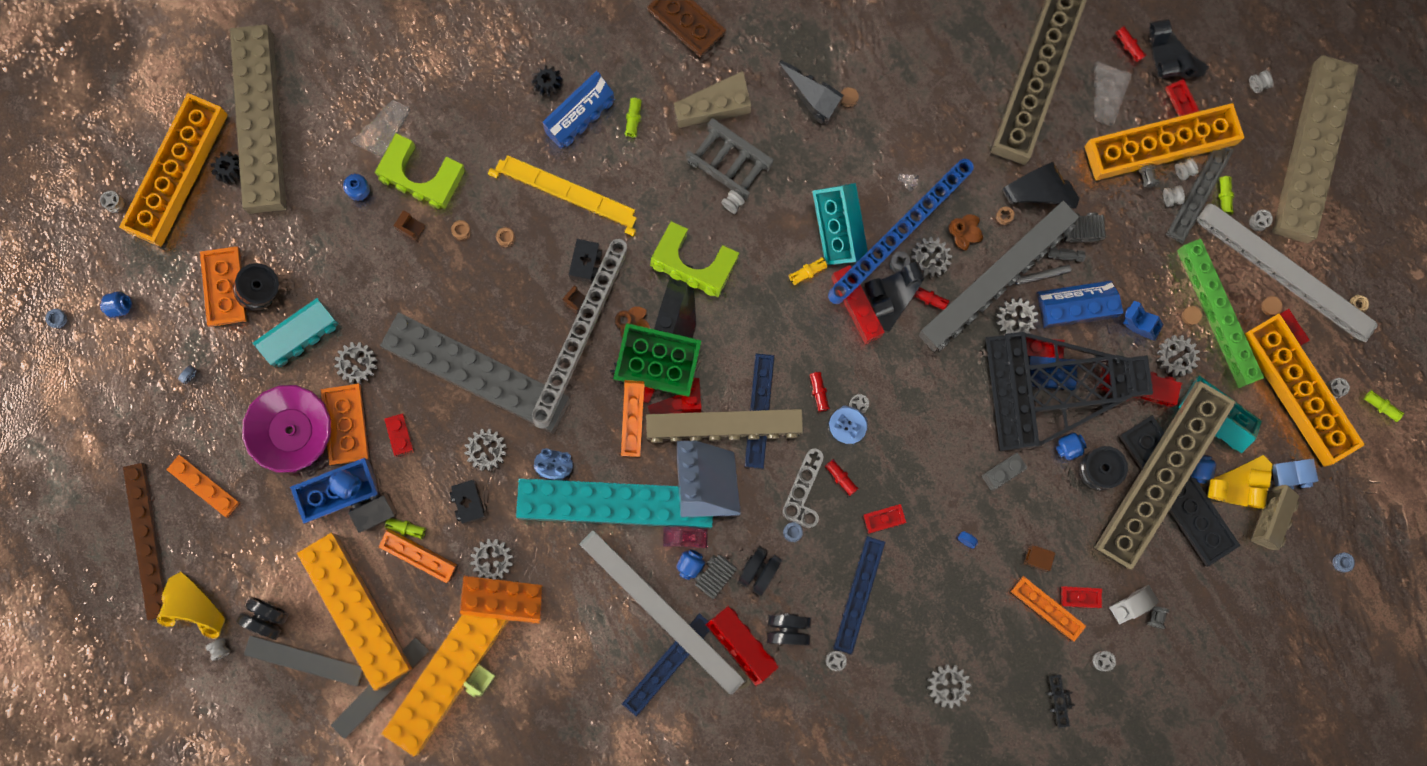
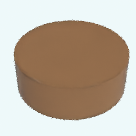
(850, 97)
(461, 230)
(505, 237)
(1271, 305)
(1191, 315)

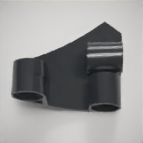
(1170, 55)
(1042, 186)
(893, 293)

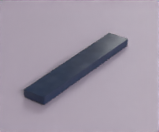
(760, 401)
(859, 595)
(662, 671)

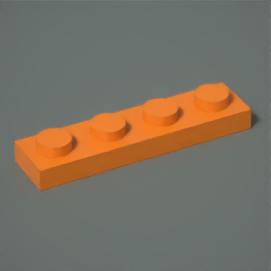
(632, 418)
(203, 486)
(417, 555)
(1048, 608)

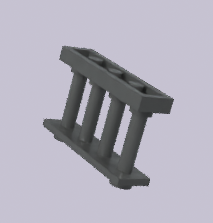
(731, 141)

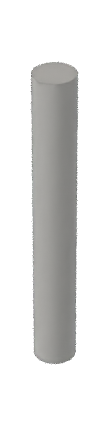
(1043, 274)

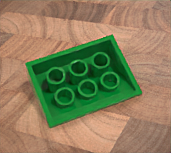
(658, 359)

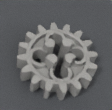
(942, 257)
(1025, 311)
(1176, 366)
(357, 373)
(488, 439)
(482, 553)
(956, 676)

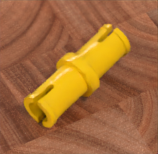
(808, 271)

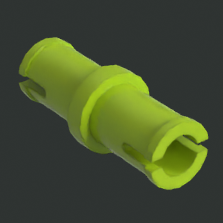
(633, 117)
(1226, 194)
(1383, 406)
(405, 528)

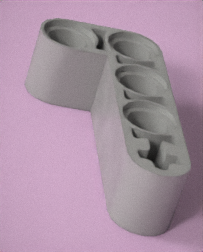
(806, 487)

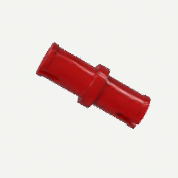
(1130, 44)
(931, 298)
(819, 391)
(841, 477)

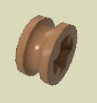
(1006, 221)

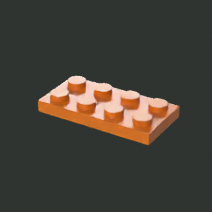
(218, 276)
(348, 427)
(501, 599)

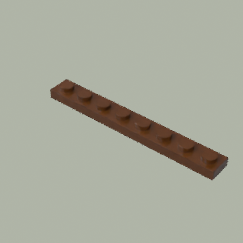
(144, 538)

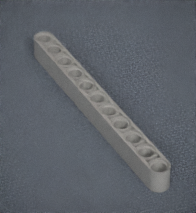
(1287, 272)
(580, 341)
(662, 612)

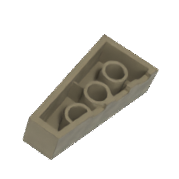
(718, 101)

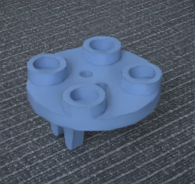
(840, 420)
(553, 464)

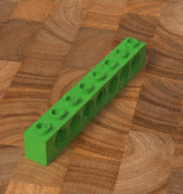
(1220, 313)

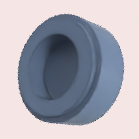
(56, 318)
(187, 374)
(792, 532)
(1343, 562)

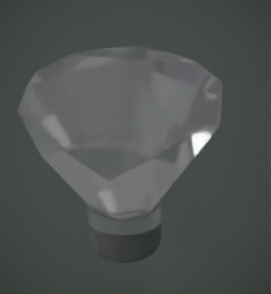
(909, 181)

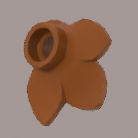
(968, 233)
(635, 317)

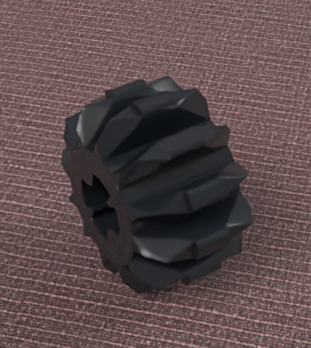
(548, 87)
(221, 164)

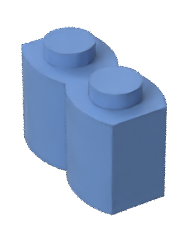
(1295, 473)

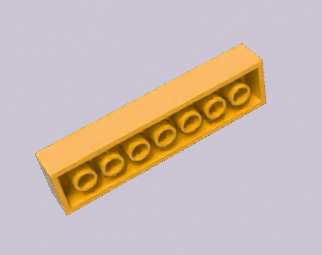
(1164, 141)
(174, 170)
(1303, 391)
(354, 611)
(442, 682)

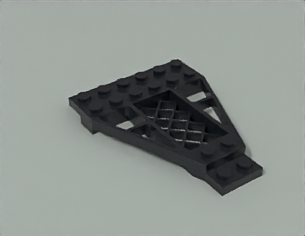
(1014, 393)

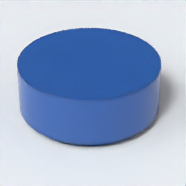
(968, 539)

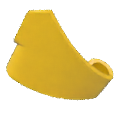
(1244, 485)
(187, 602)

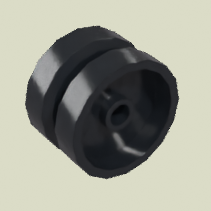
(250, 277)
(1115, 468)
(759, 570)
(262, 619)
(789, 628)

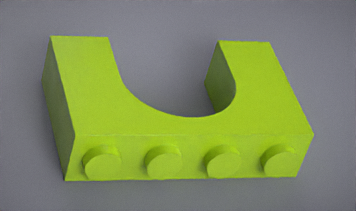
(436, 191)
(709, 279)

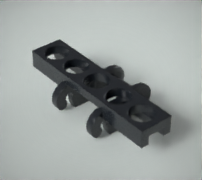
(1063, 707)

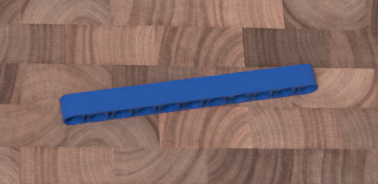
(895, 236)

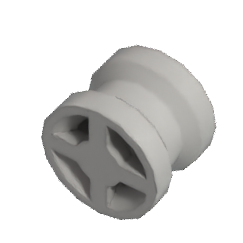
(1261, 81)
(1186, 168)
(1173, 196)
(108, 198)
(733, 201)
(1262, 216)
(896, 264)
(1340, 385)
(859, 401)
(217, 649)
(839, 660)
(1108, 662)

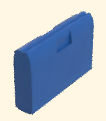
(1059, 375)

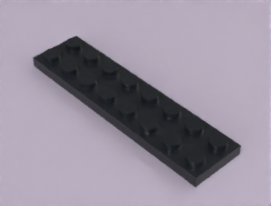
(1192, 507)

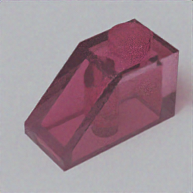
(685, 537)

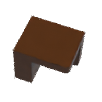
(409, 226)
(574, 299)
(1039, 558)

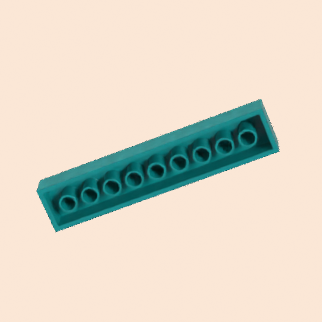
(603, 503)

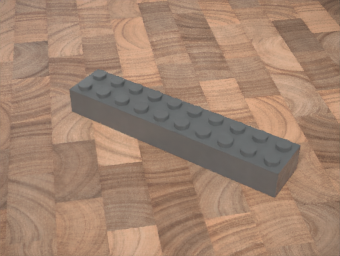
(998, 276)
(469, 369)

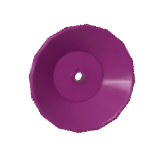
(267, 426)

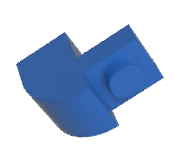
(1142, 322)

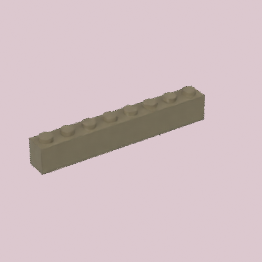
(724, 424)

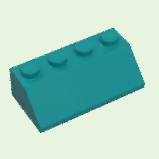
(840, 223)
(296, 333)
(1239, 427)

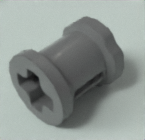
(1149, 176)
(1158, 617)

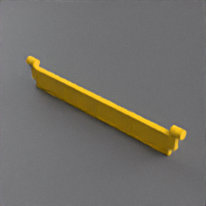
(567, 191)

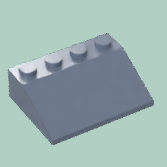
(706, 480)

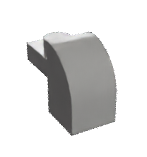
(1134, 605)

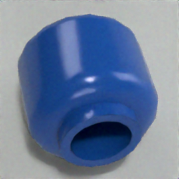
(356, 187)
(115, 304)
(1071, 446)
(1205, 469)
(344, 484)
(690, 564)

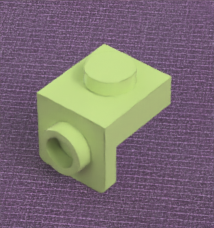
(478, 681)

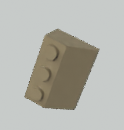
(1276, 517)

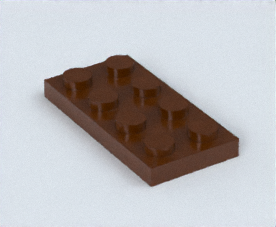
(688, 23)

